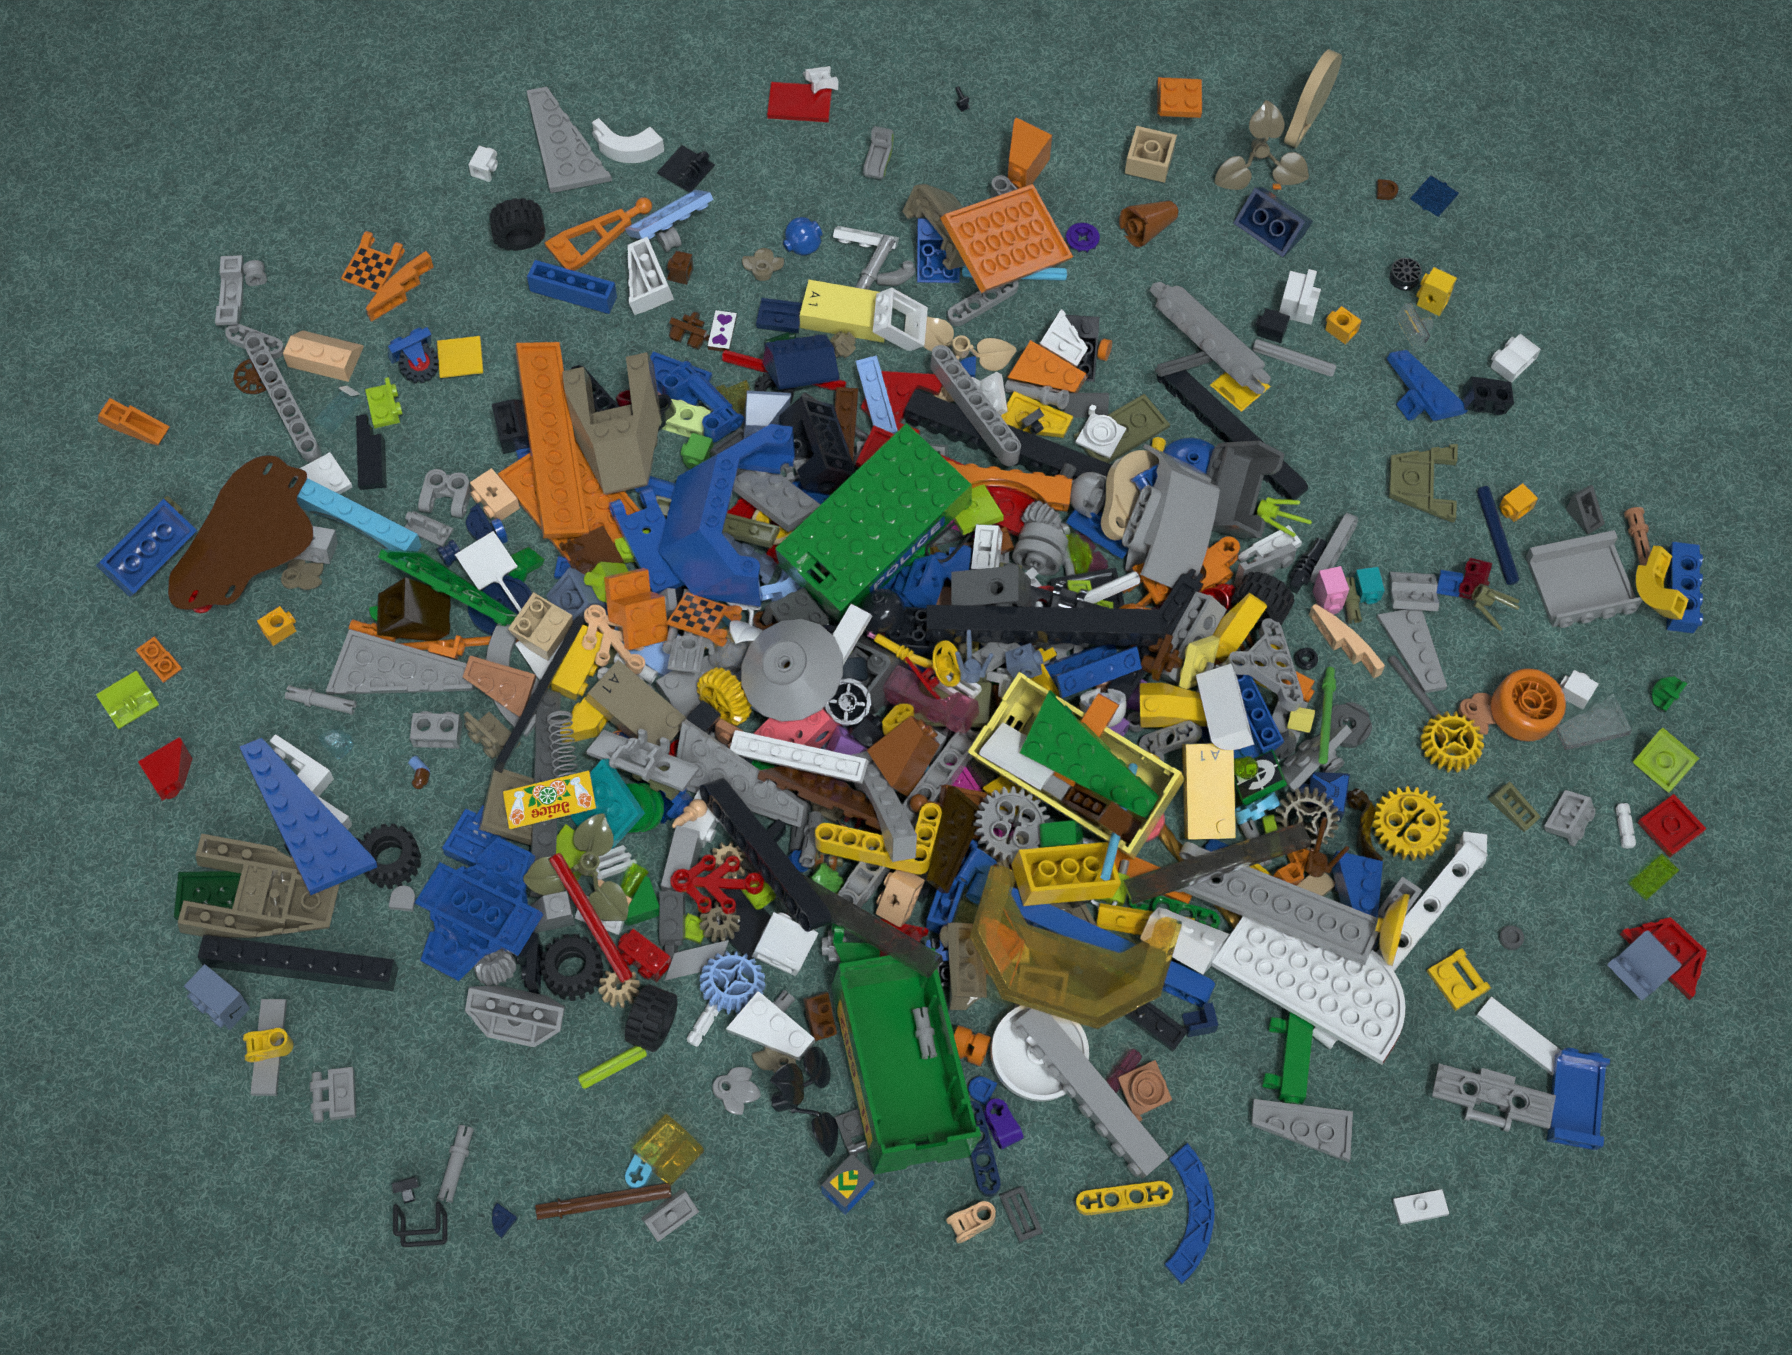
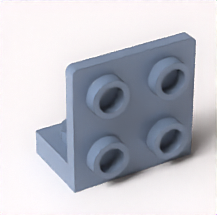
(1645, 965)

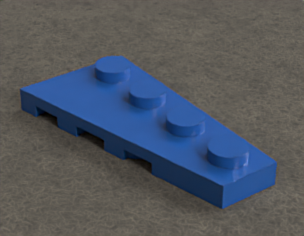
(1439, 399)

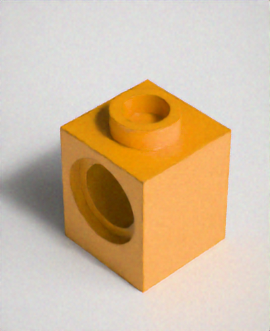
(1349, 326)
(1518, 503)
(270, 620)

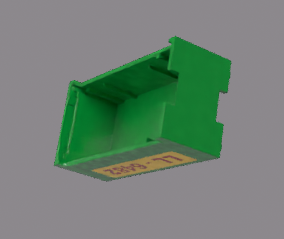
(896, 1090)

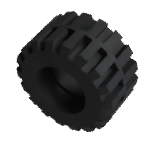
(517, 224)
(1270, 591)
(401, 869)
(573, 985)
(651, 1018)

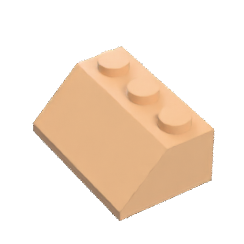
(322, 355)

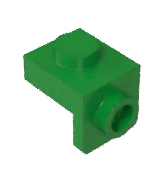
(527, 561)

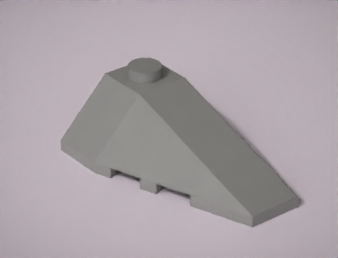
(681, 688)

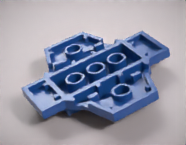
(478, 909)

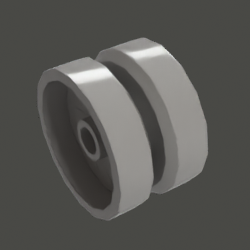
(1040, 548)

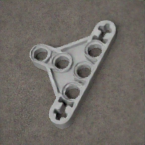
(1271, 674)

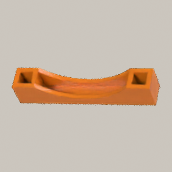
(1047, 489)

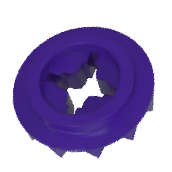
(1082, 230)

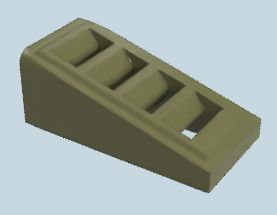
(1503, 805)

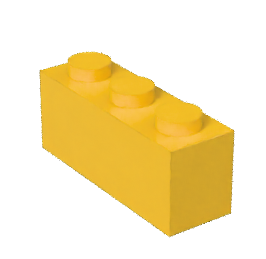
(577, 667)

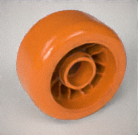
(1528, 704)

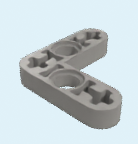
(1159, 738)

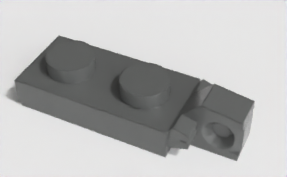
(672, 920)

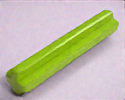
(611, 1066)

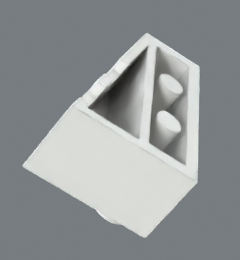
(646, 278)
(1196, 942)
(770, 1027)

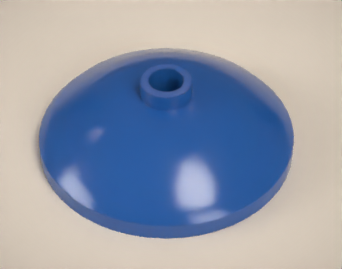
(1192, 448)

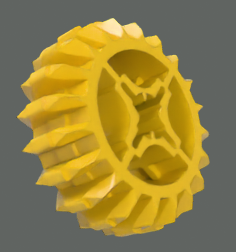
(725, 695)
(1464, 756)

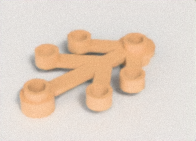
(596, 617)

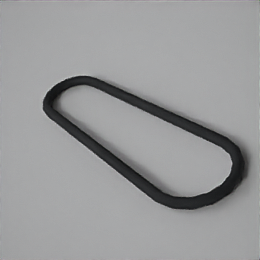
(955, 551)

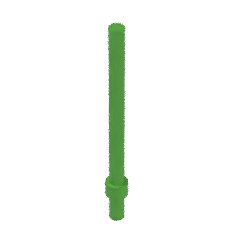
(1328, 687)

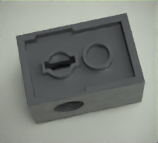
(991, 587)

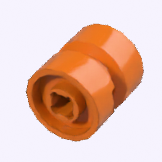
(965, 1037)

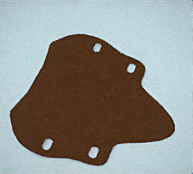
(246, 533)

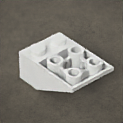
(784, 944)

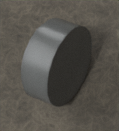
(1511, 937)

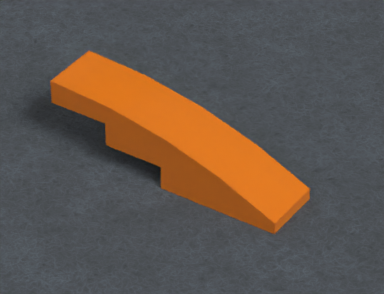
(394, 290)

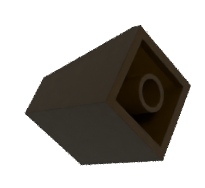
(413, 611)

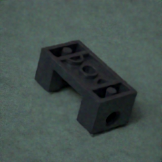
(831, 457)

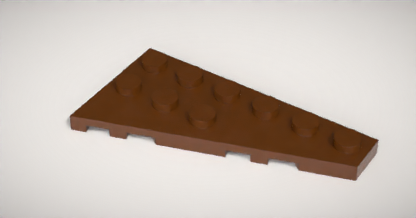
(823, 791)

